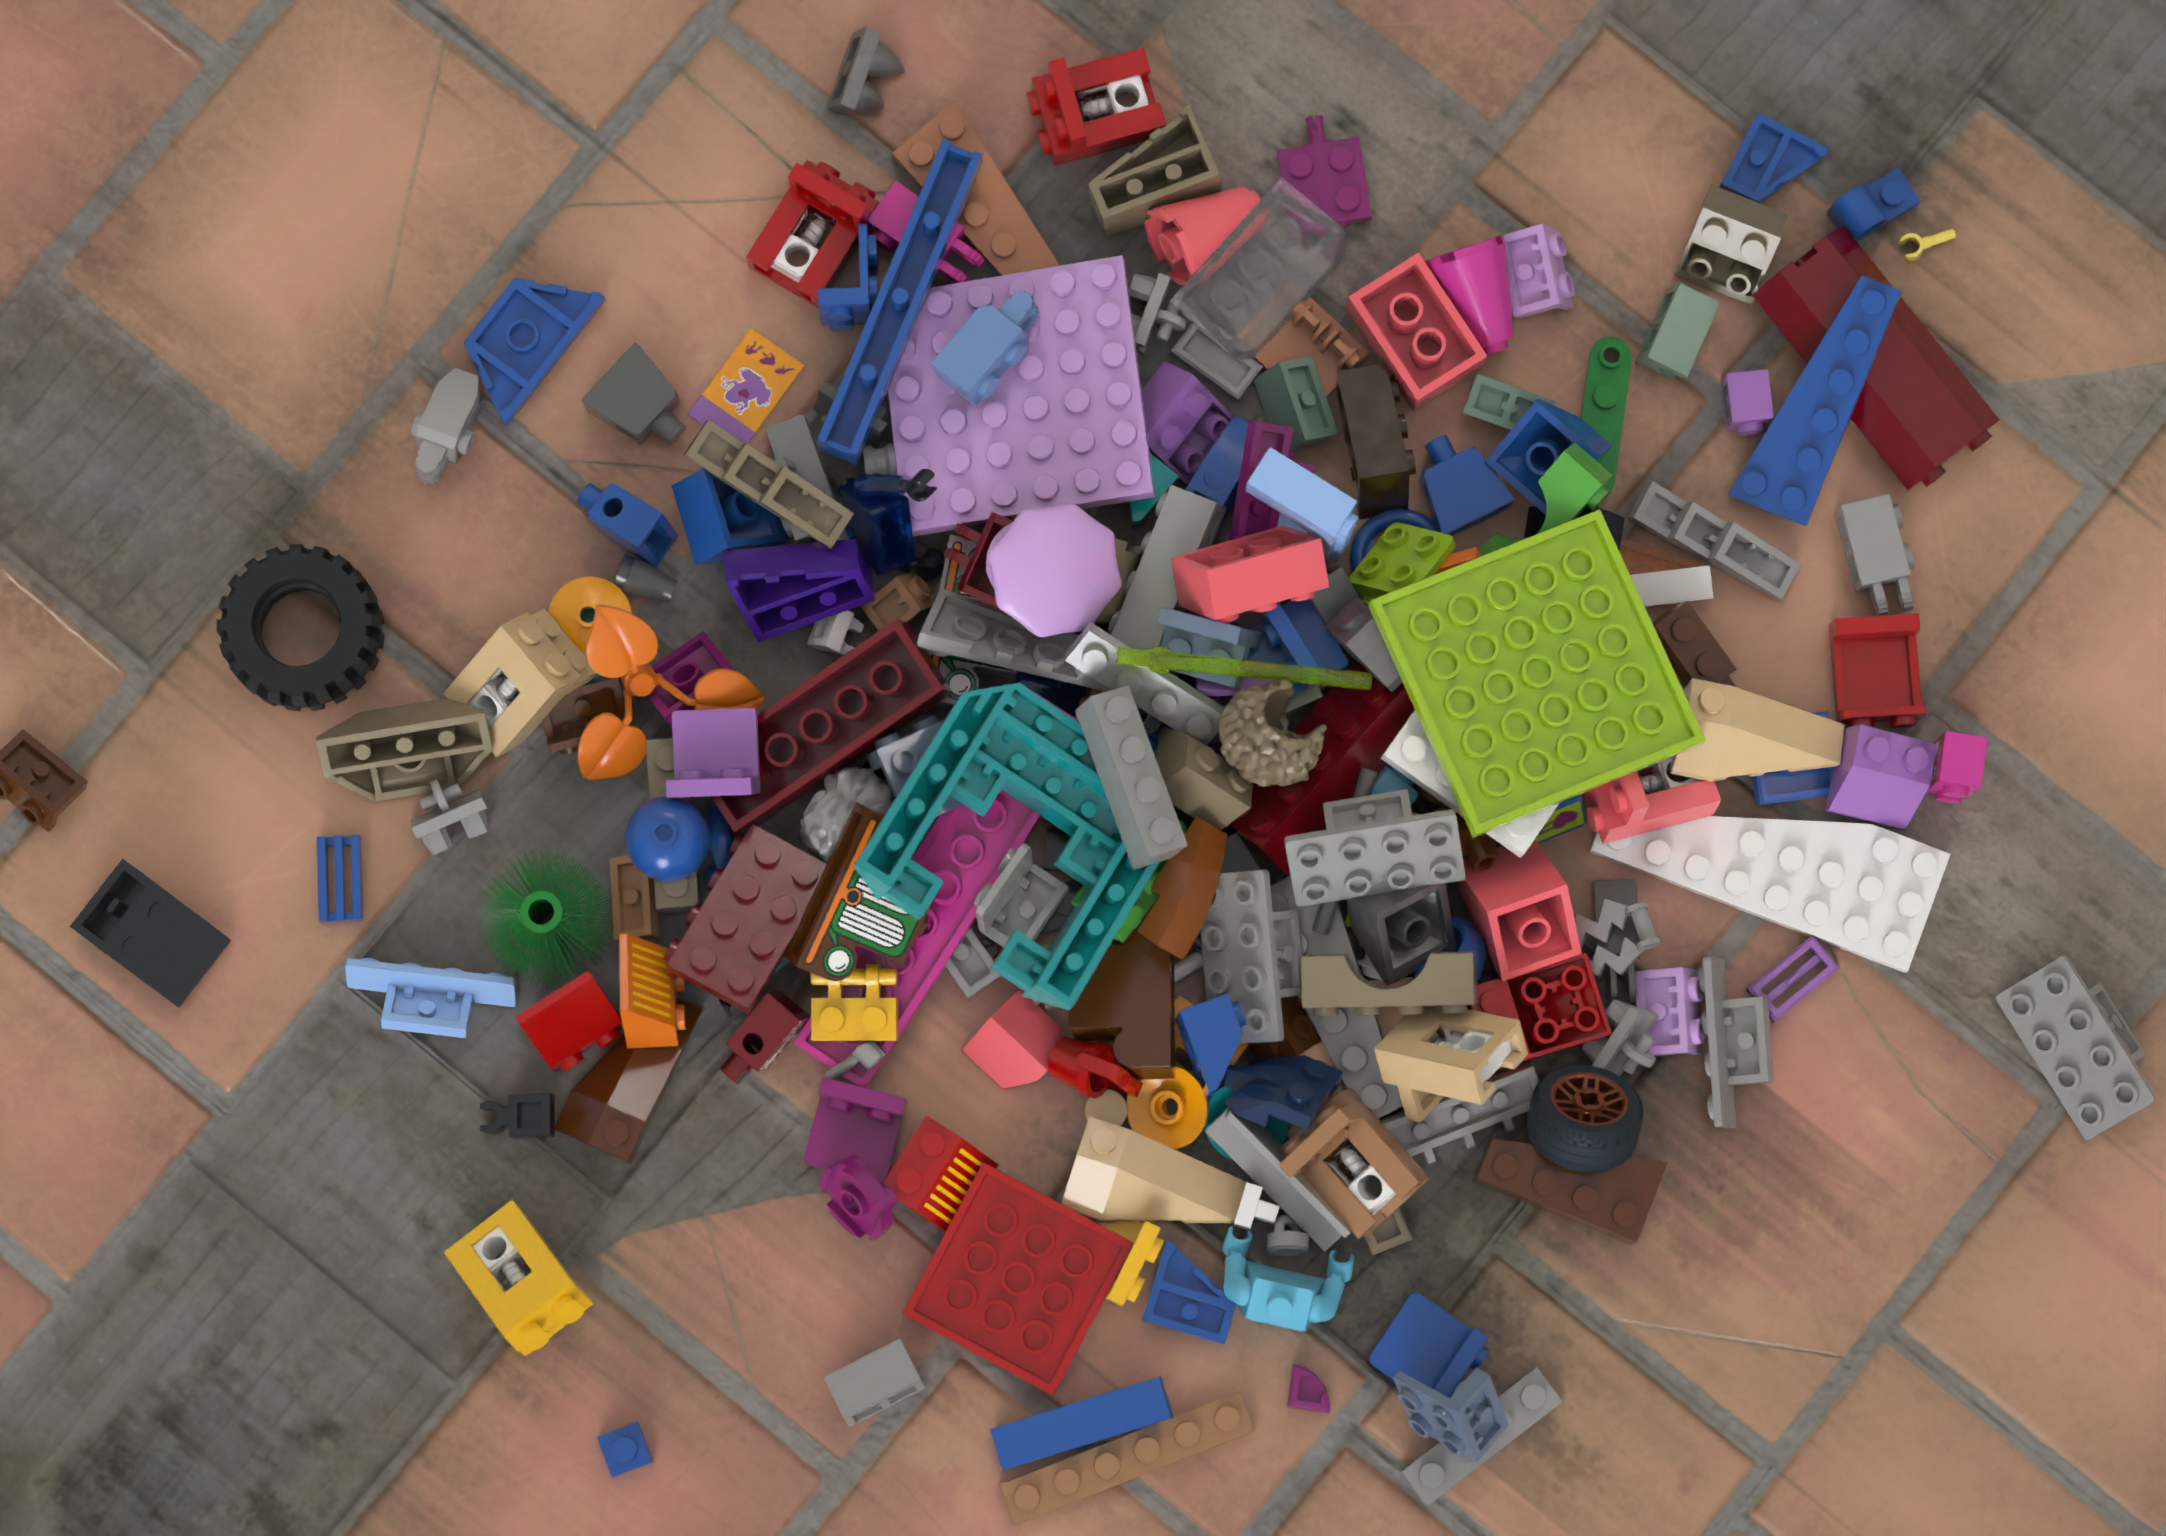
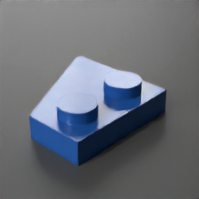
(1770, 159)
(1187, 1299)

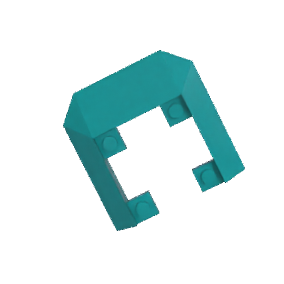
(1041, 758)

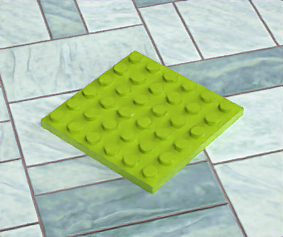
(1536, 673)

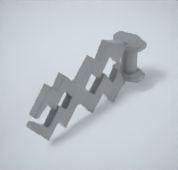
(1617, 913)

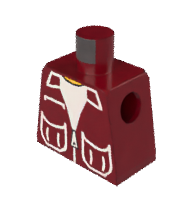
(777, 1022)

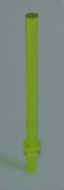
(1162, 659)

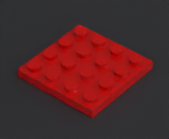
(1018, 1278)

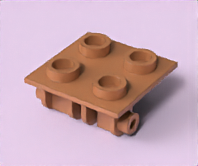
(1315, 335)

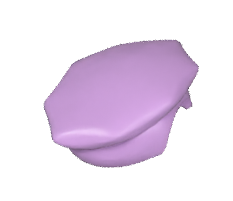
(1053, 569)

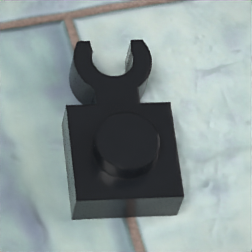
(526, 1116)

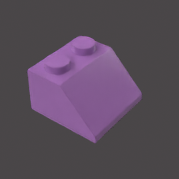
(1880, 776)

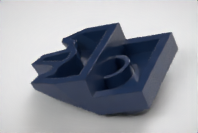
(1282, 1088)

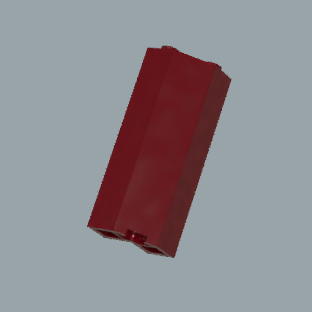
(1915, 398)

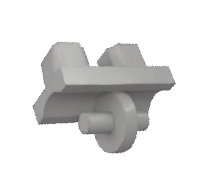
(1152, 294)
(433, 824)
(1628, 1042)

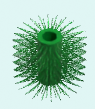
(538, 904)

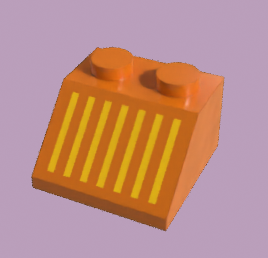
(648, 995)

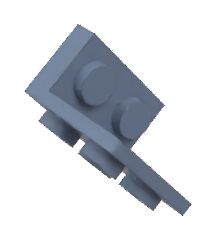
(1464, 1422)

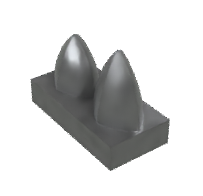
(862, 58)

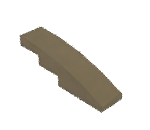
(768, 484)

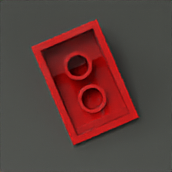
(571, 1022)

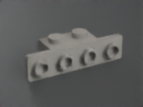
(797, 451)
(1736, 1039)

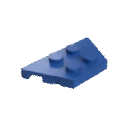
(526, 338)

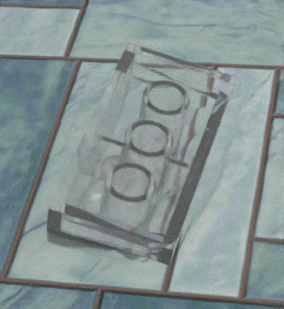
(1262, 272)

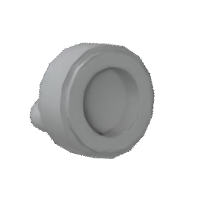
(1287, 1243)

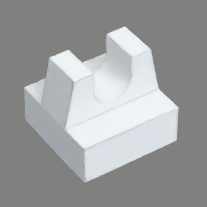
(830, 633)
(1253, 1208)

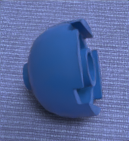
(667, 839)

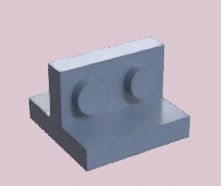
(1206, 637)

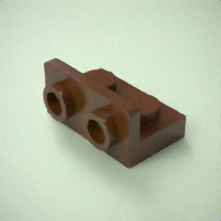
(37, 780)

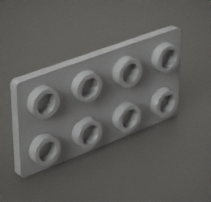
(1373, 849)
(1251, 952)
(2079, 1045)

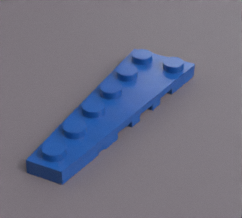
(1808, 429)

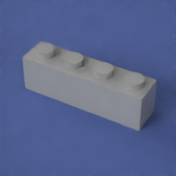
(1182, 526)
(1131, 777)

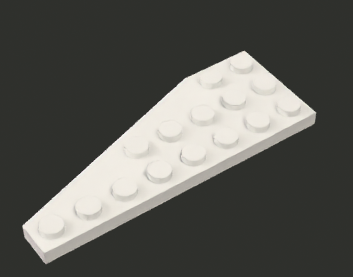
(1820, 878)

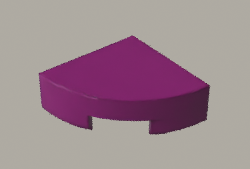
(1307, 1391)

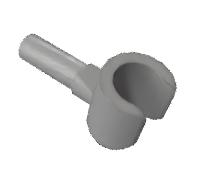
(867, 1054)

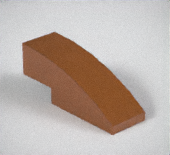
(1186, 890)

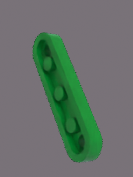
(1606, 397)

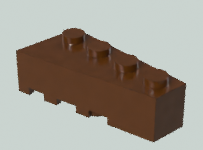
(1604, 1201)

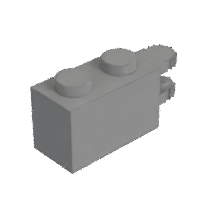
(1876, 550)

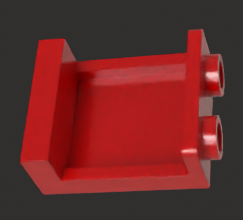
(1876, 670)

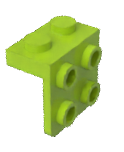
(1400, 559)

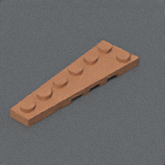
(992, 215)

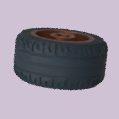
(1584, 1118)

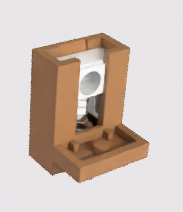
(1314, 1153)

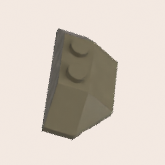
(405, 748)

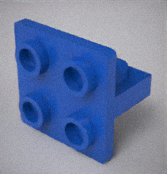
(1296, 637)

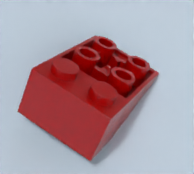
(1554, 1006)

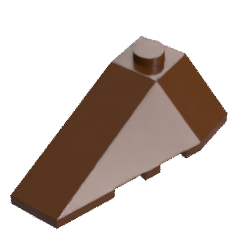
(621, 1094)

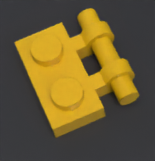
(856, 1018)

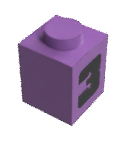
(1747, 401)

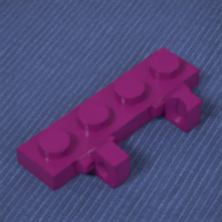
(1249, 512)

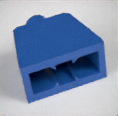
(1461, 488)
(628, 521)

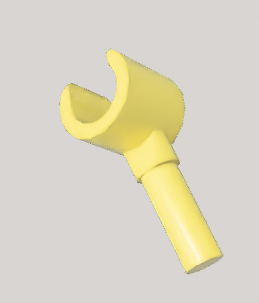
(1925, 242)

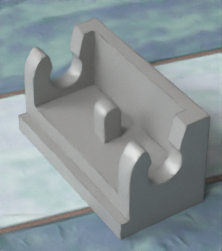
(874, 1382)

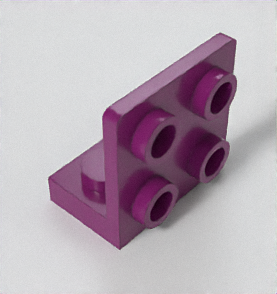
(855, 1123)

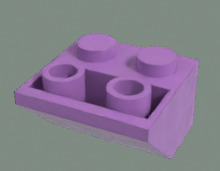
(1181, 420)

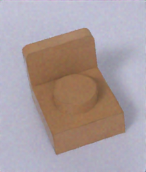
(901, 598)

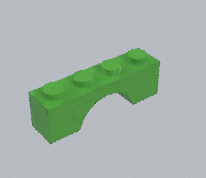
(1568, 488)

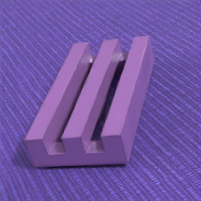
(1820, 955)

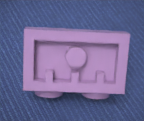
(1537, 271)
(1675, 998)

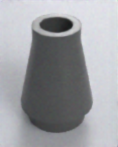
(643, 580)

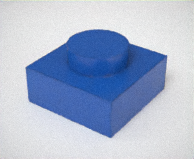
(625, 1449)

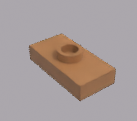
(632, 900)

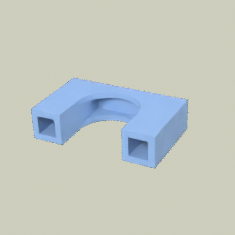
(1305, 502)

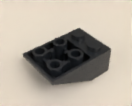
(150, 933)

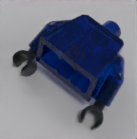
(884, 521)

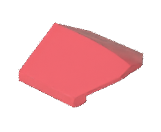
(1014, 1043)

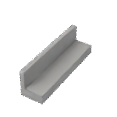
(1259, 1156)

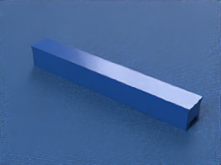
(899, 302)

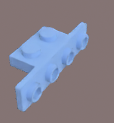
(427, 997)

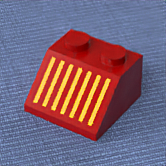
(935, 1172)

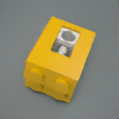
(535, 1303)

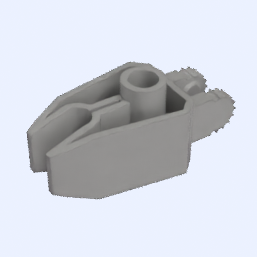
(446, 424)

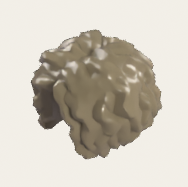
(1258, 737)

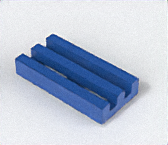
(338, 843)

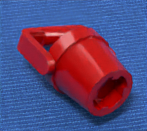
(1090, 1068)

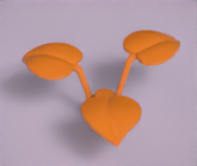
(622, 648)

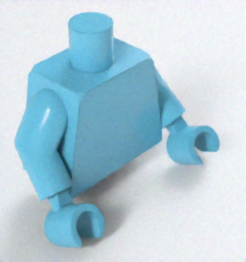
(1278, 1294)

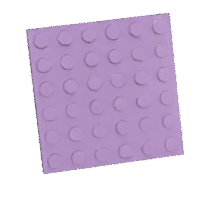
(1060, 421)

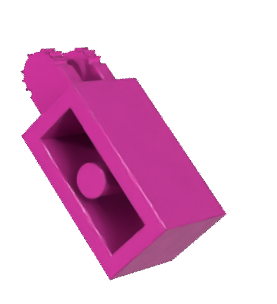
(891, 218)

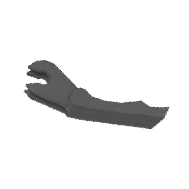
(1623, 892)

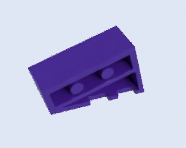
(797, 584)

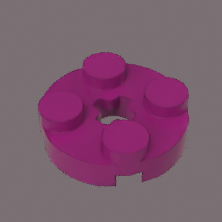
(858, 1198)

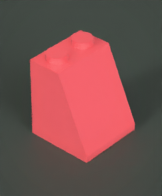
(1521, 911)

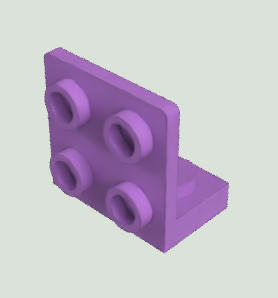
(715, 753)

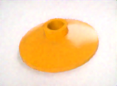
(581, 595)
(1150, 1115)

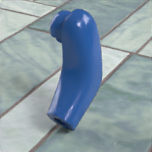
(721, 840)

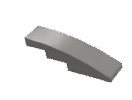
(1714, 540)

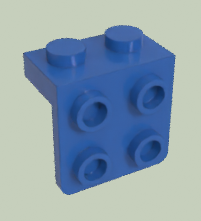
(851, 306)
(1429, 1346)

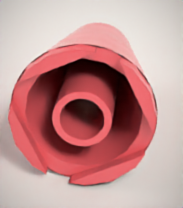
(1195, 227)

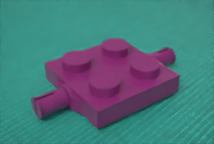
(1329, 174)

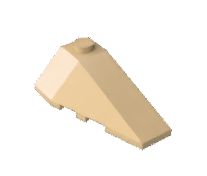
(1754, 735)
(1140, 1179)

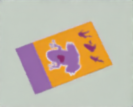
(747, 387)

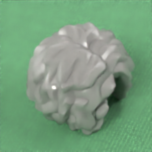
(831, 807)

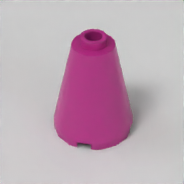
(1479, 290)

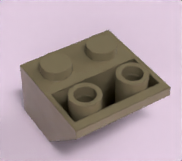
(1731, 244)

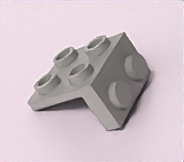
(1019, 898)

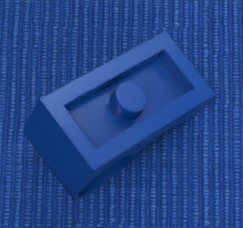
(1873, 206)

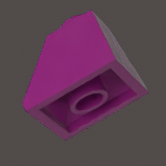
(683, 671)

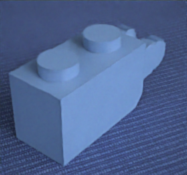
(986, 347)

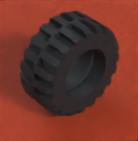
(269, 582)

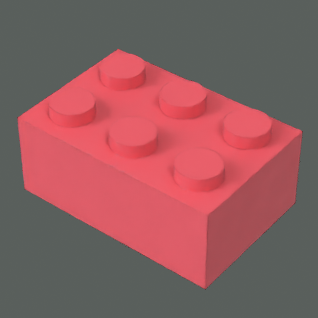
(1416, 331)
(1250, 573)

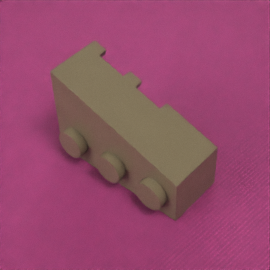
(1159, 172)

